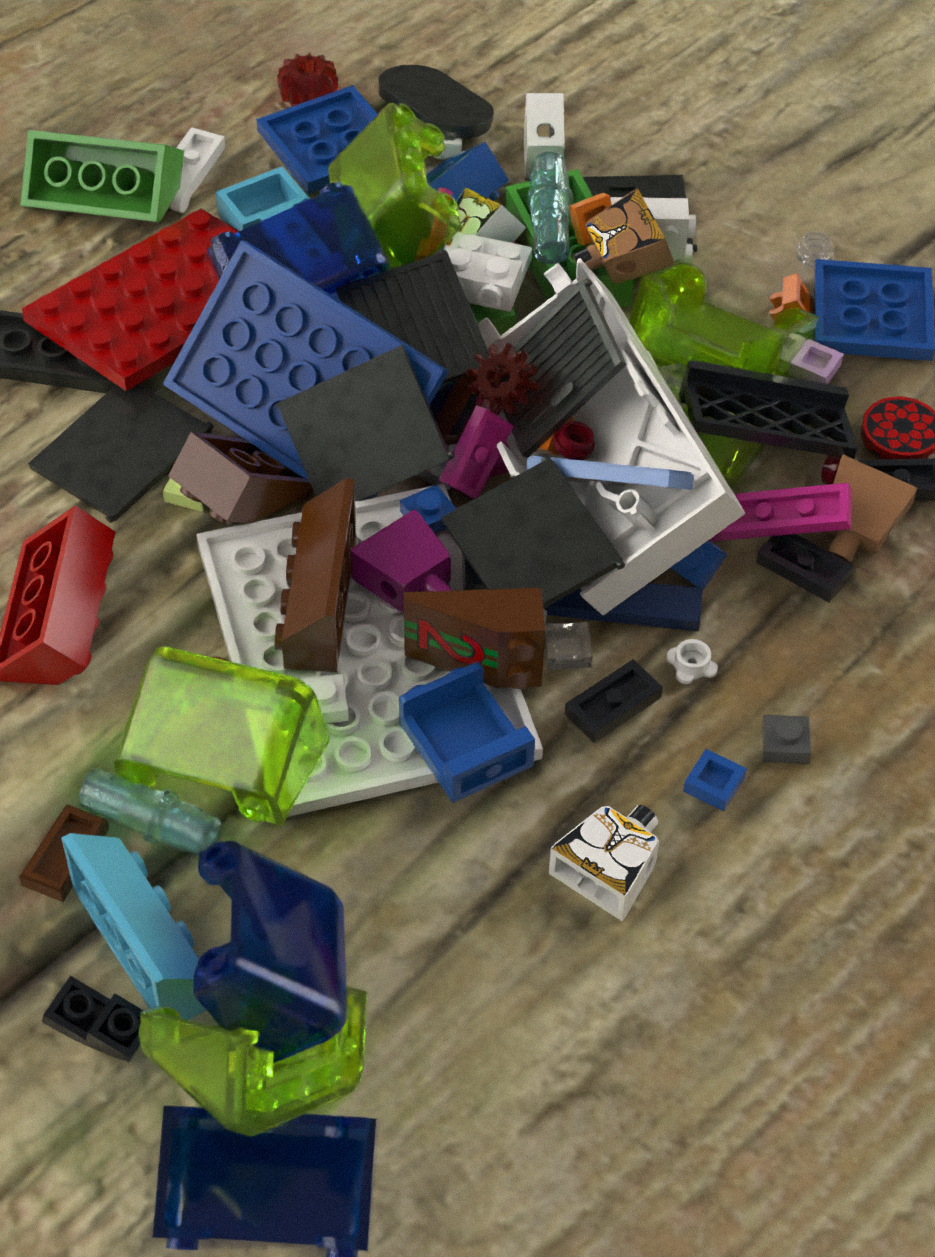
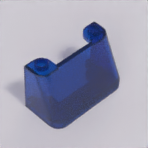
(319, 239)
(283, 954)
(286, 1185)

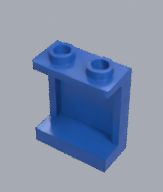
(464, 732)

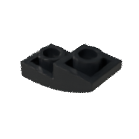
(95, 1020)

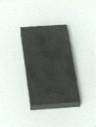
(35, 358)

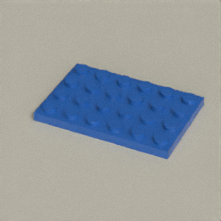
(271, 339)

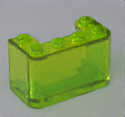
(392, 185)

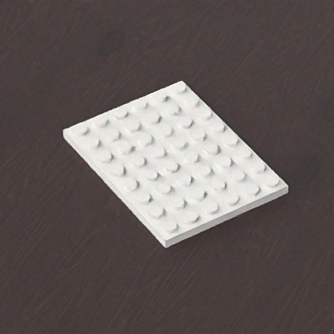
(371, 750)

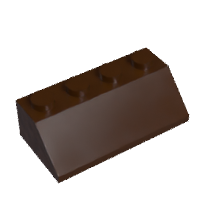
(319, 581)

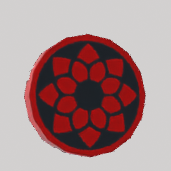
(899, 428)

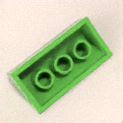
(100, 175)

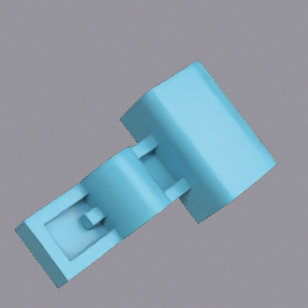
(258, 198)

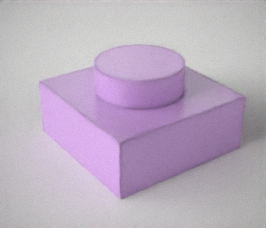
(815, 362)

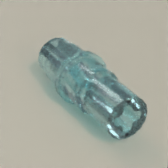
(549, 207)
(150, 812)

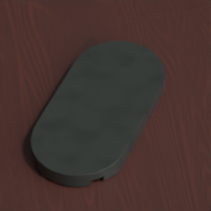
(437, 100)

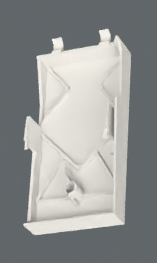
(632, 425)

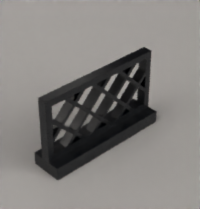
(756, 396)

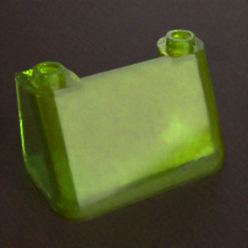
(682, 327)
(224, 730)
(240, 1080)

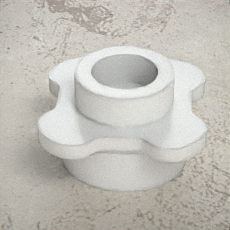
(695, 652)

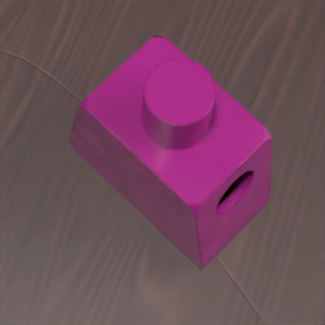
(401, 560)

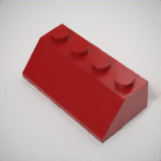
(55, 600)

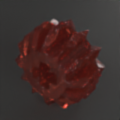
(306, 78)
(507, 392)

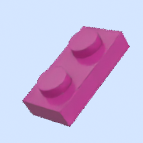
(476, 452)

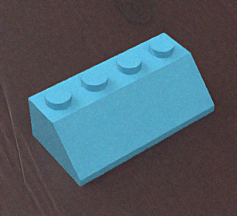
(134, 921)

